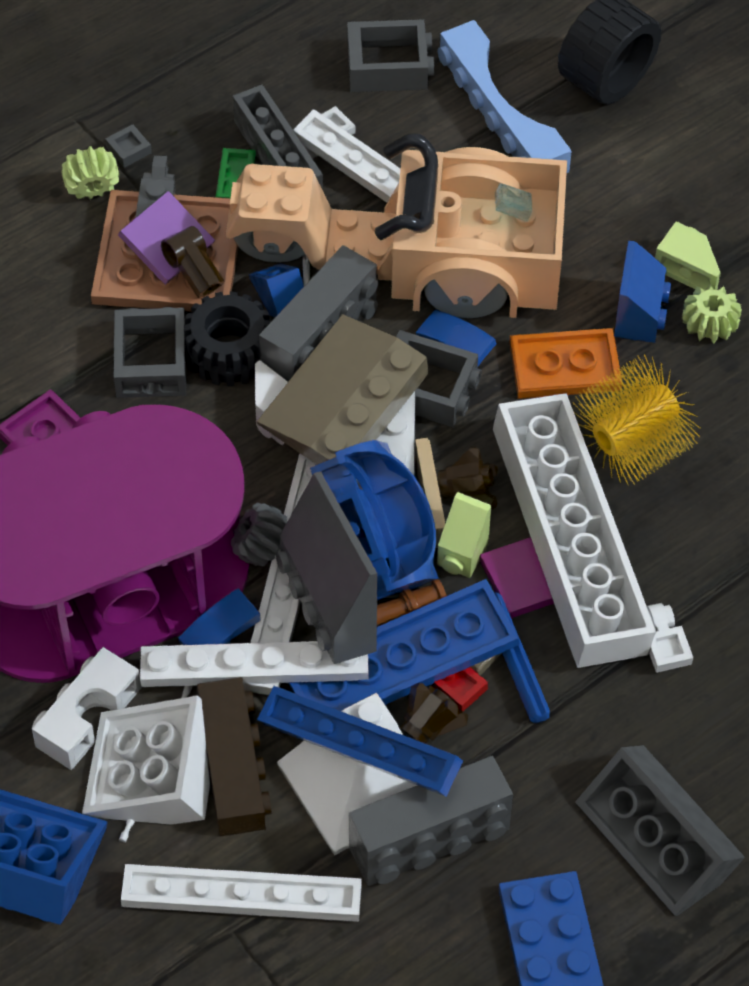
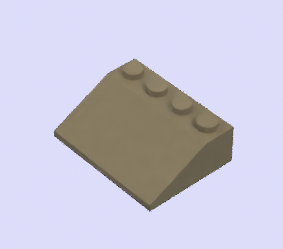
(345, 391)

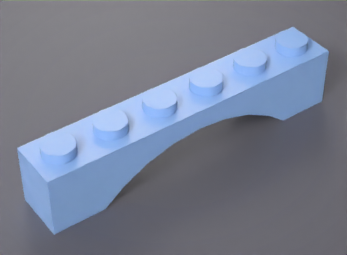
(467, 56)

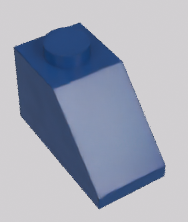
(277, 286)

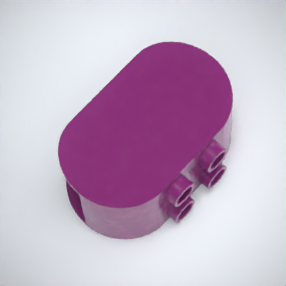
(114, 537)

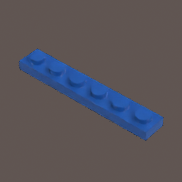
(360, 740)

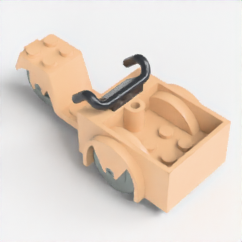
(433, 231)

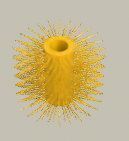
(636, 419)

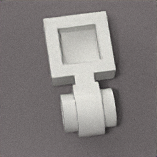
(669, 644)

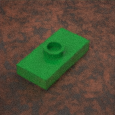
(232, 165)

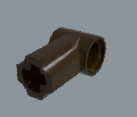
(189, 254)

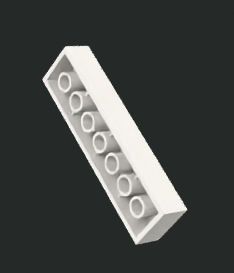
(573, 531)

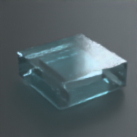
(513, 202)

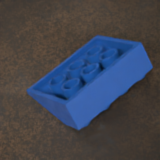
(44, 856)

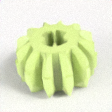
(90, 172)
(711, 313)

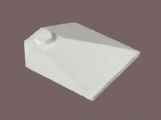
(150, 764)
(336, 785)

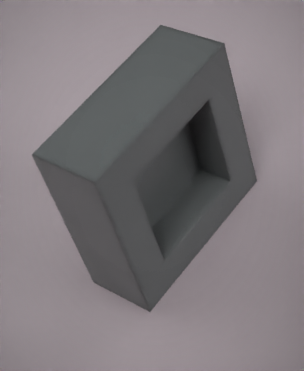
(128, 145)

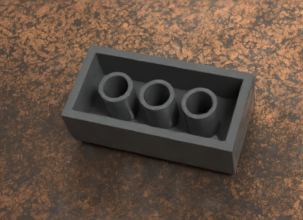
(340, 287)
(423, 825)

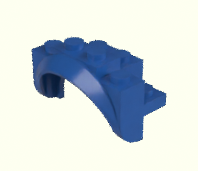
(387, 515)

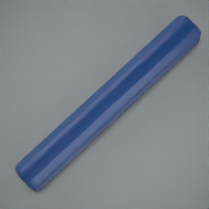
(525, 678)

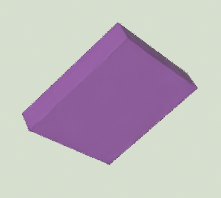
(155, 224)

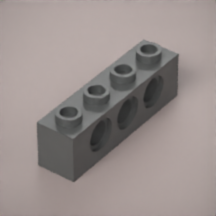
(270, 132)

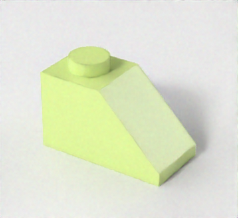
(688, 257)
(464, 535)

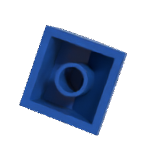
(641, 296)

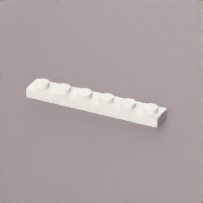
(252, 661)
(241, 892)

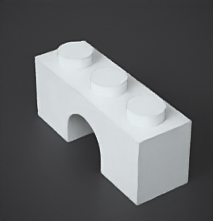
(101, 683)

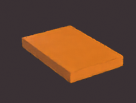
(564, 362)

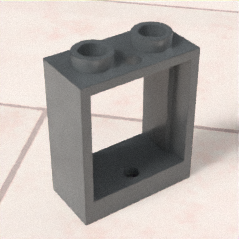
(389, 75)
(135, 379)
(436, 407)

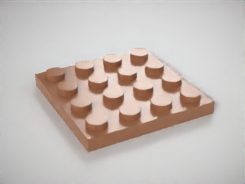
(128, 282)

